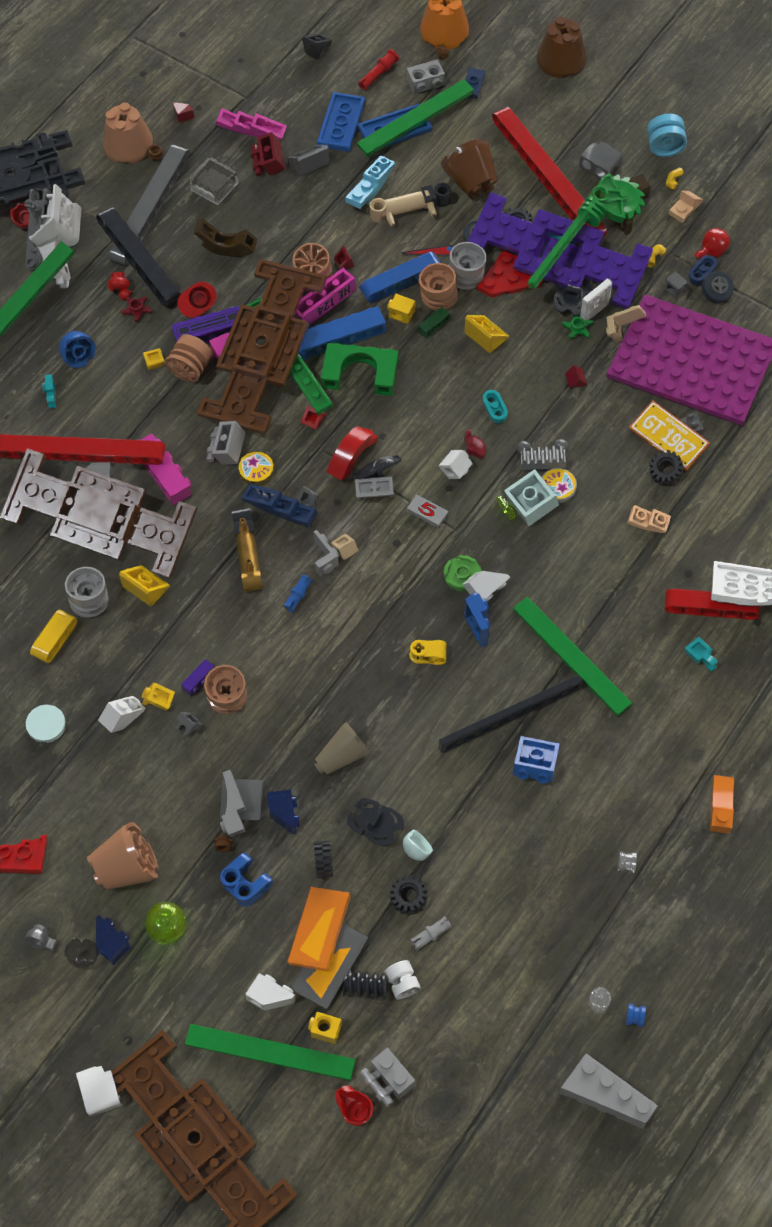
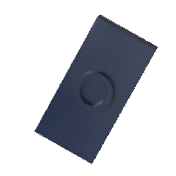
(475, 80)

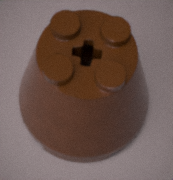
(562, 49)
(471, 168)

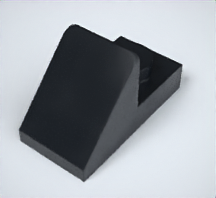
(314, 44)

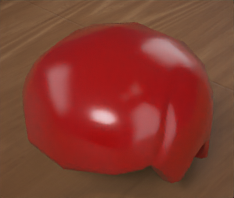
(20, 216)

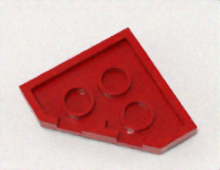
(503, 278)

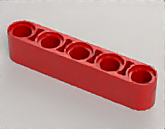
(700, 604)

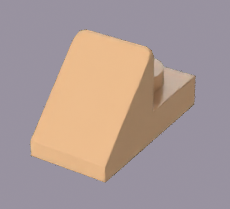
(685, 206)

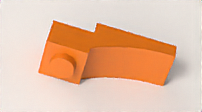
(722, 804)

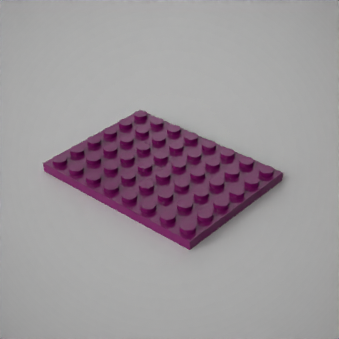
(693, 360)

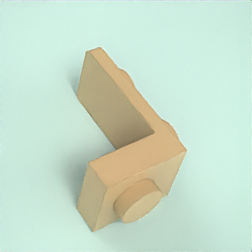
(621, 318)

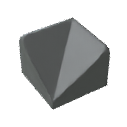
(675, 285)

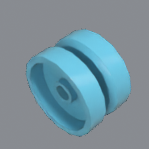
(666, 135)

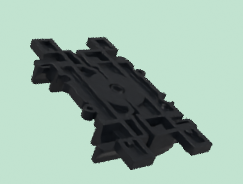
(30, 168)

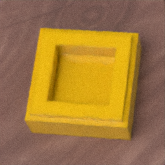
(154, 359)

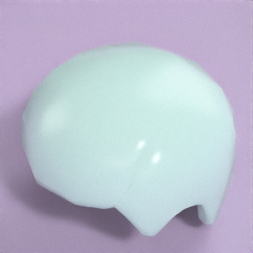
(416, 846)

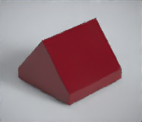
(343, 259)
(575, 377)

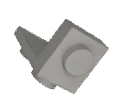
(328, 562)

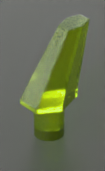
(506, 507)

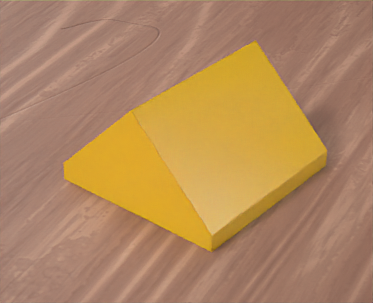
(484, 332)
(143, 584)

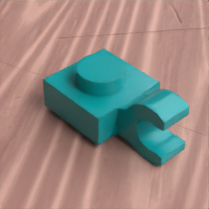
(700, 651)

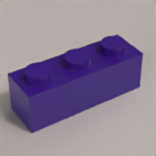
(197, 678)

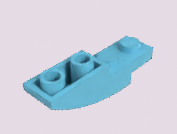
(371, 183)

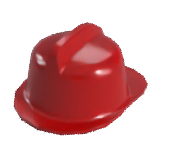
(197, 299)

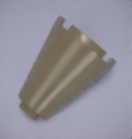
(341, 750)

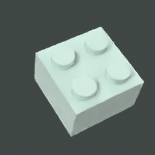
(531, 497)

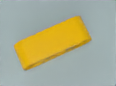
(53, 636)

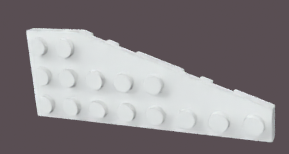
(741, 584)

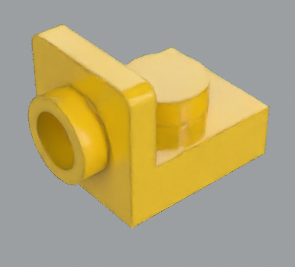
(158, 696)

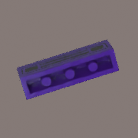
(207, 326)

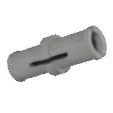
(430, 933)

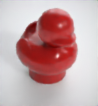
(119, 282)

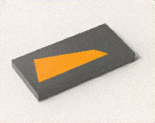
(322, 986)

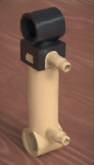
(426, 198)

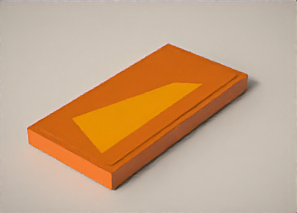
(319, 929)

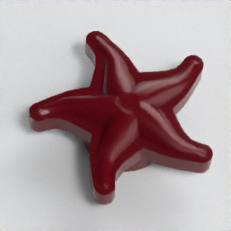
(136, 307)

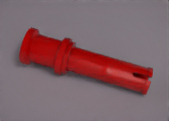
(382, 66)

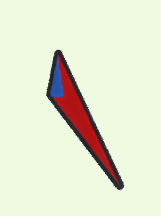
(438, 251)

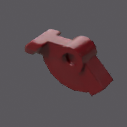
(475, 445)

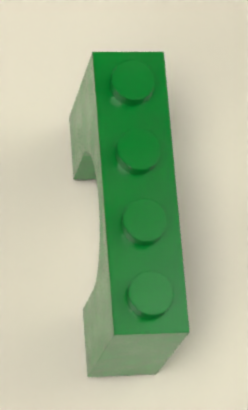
(340, 356)

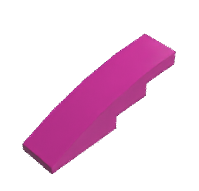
(250, 125)

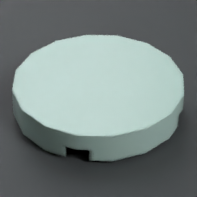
(45, 723)

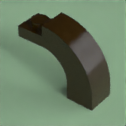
(225, 244)

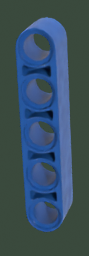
(396, 278)

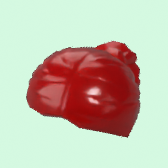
(354, 1105)

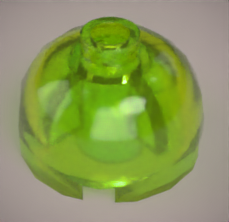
(165, 922)

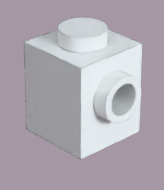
(456, 464)

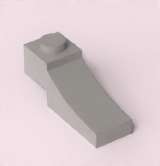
(231, 820)

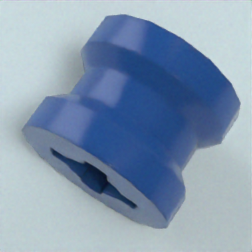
(635, 1015)

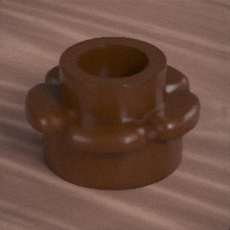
(442, 52)
(155, 152)
(223, 843)

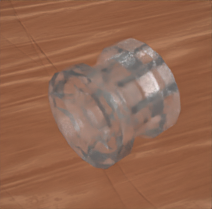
(627, 861)

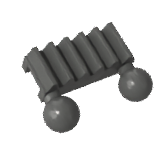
(542, 458)

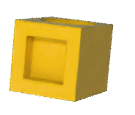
(401, 308)
(331, 1034)

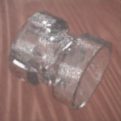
(598, 1004)

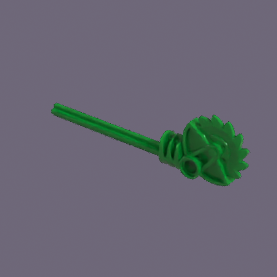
(610, 199)

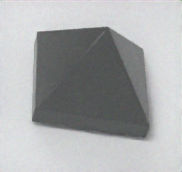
(307, 497)

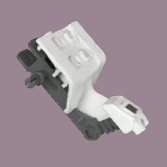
(51, 222)

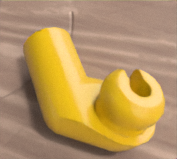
(670, 182)
(657, 250)

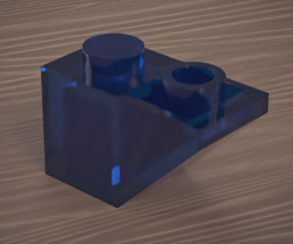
(282, 809)
(110, 941)

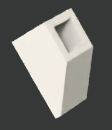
(485, 583)
(121, 713)
(268, 994)

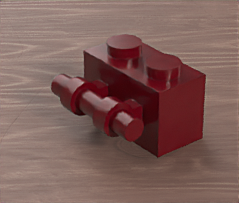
(267, 155)

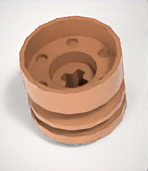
(438, 286)
(188, 358)
(225, 679)

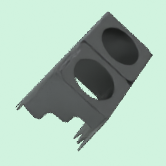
(600, 159)

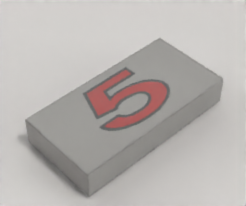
(427, 511)

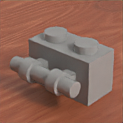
(226, 443)
(392, 1074)

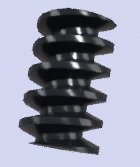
(365, 984)

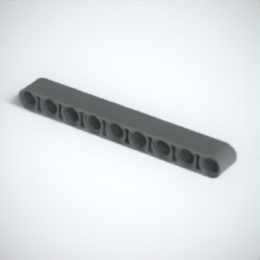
(154, 196)

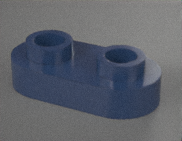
(700, 269)

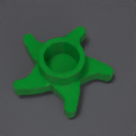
(578, 326)

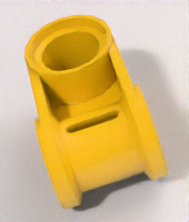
(430, 652)

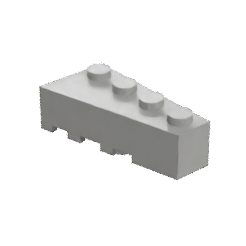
(607, 1092)

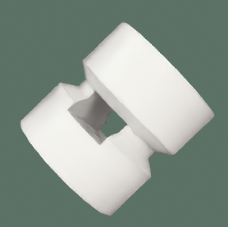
(401, 977)

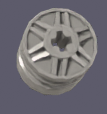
(468, 264)
(86, 592)

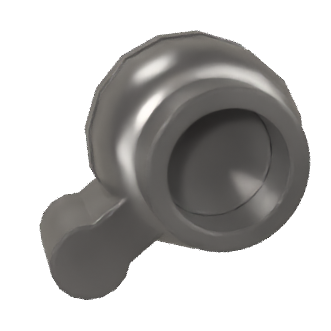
(39, 939)

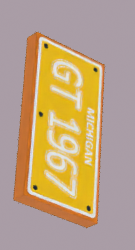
(668, 433)

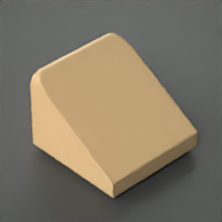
(345, 546)

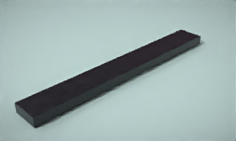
(509, 714)

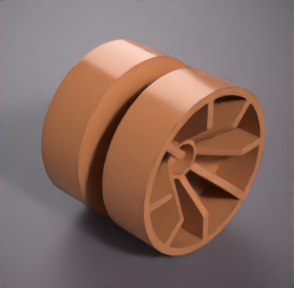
(313, 258)

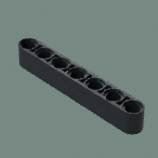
(138, 256)

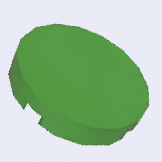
(459, 571)

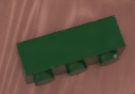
(434, 322)

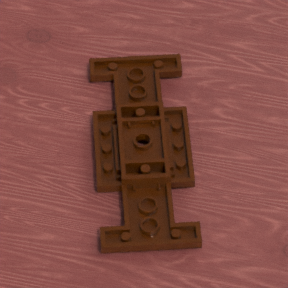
(253, 363)
(222, 1141)

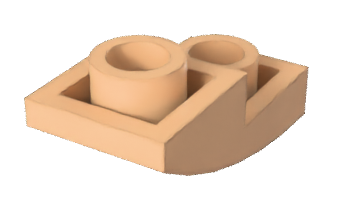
(652, 521)

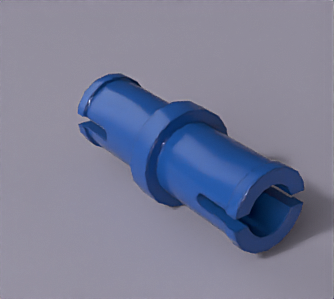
(297, 593)

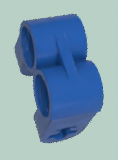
(235, 888)

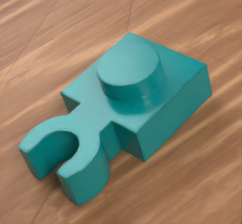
(49, 388)

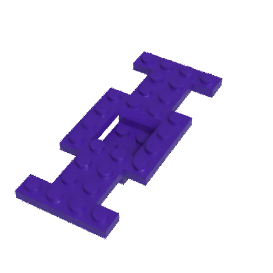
(574, 264)

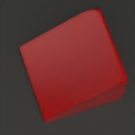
(311, 418)

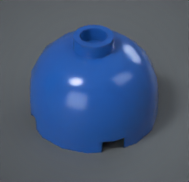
(76, 349)

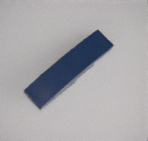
(278, 505)

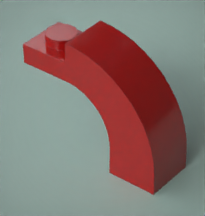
(349, 450)

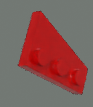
(24, 856)

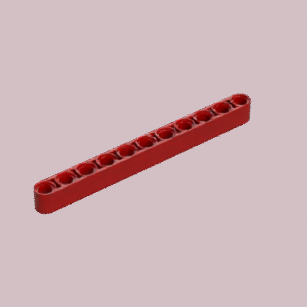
(540, 163)
(84, 449)

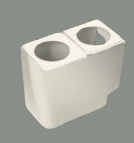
(98, 1090)

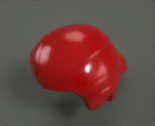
(714, 243)

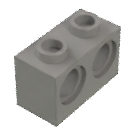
(425, 76)

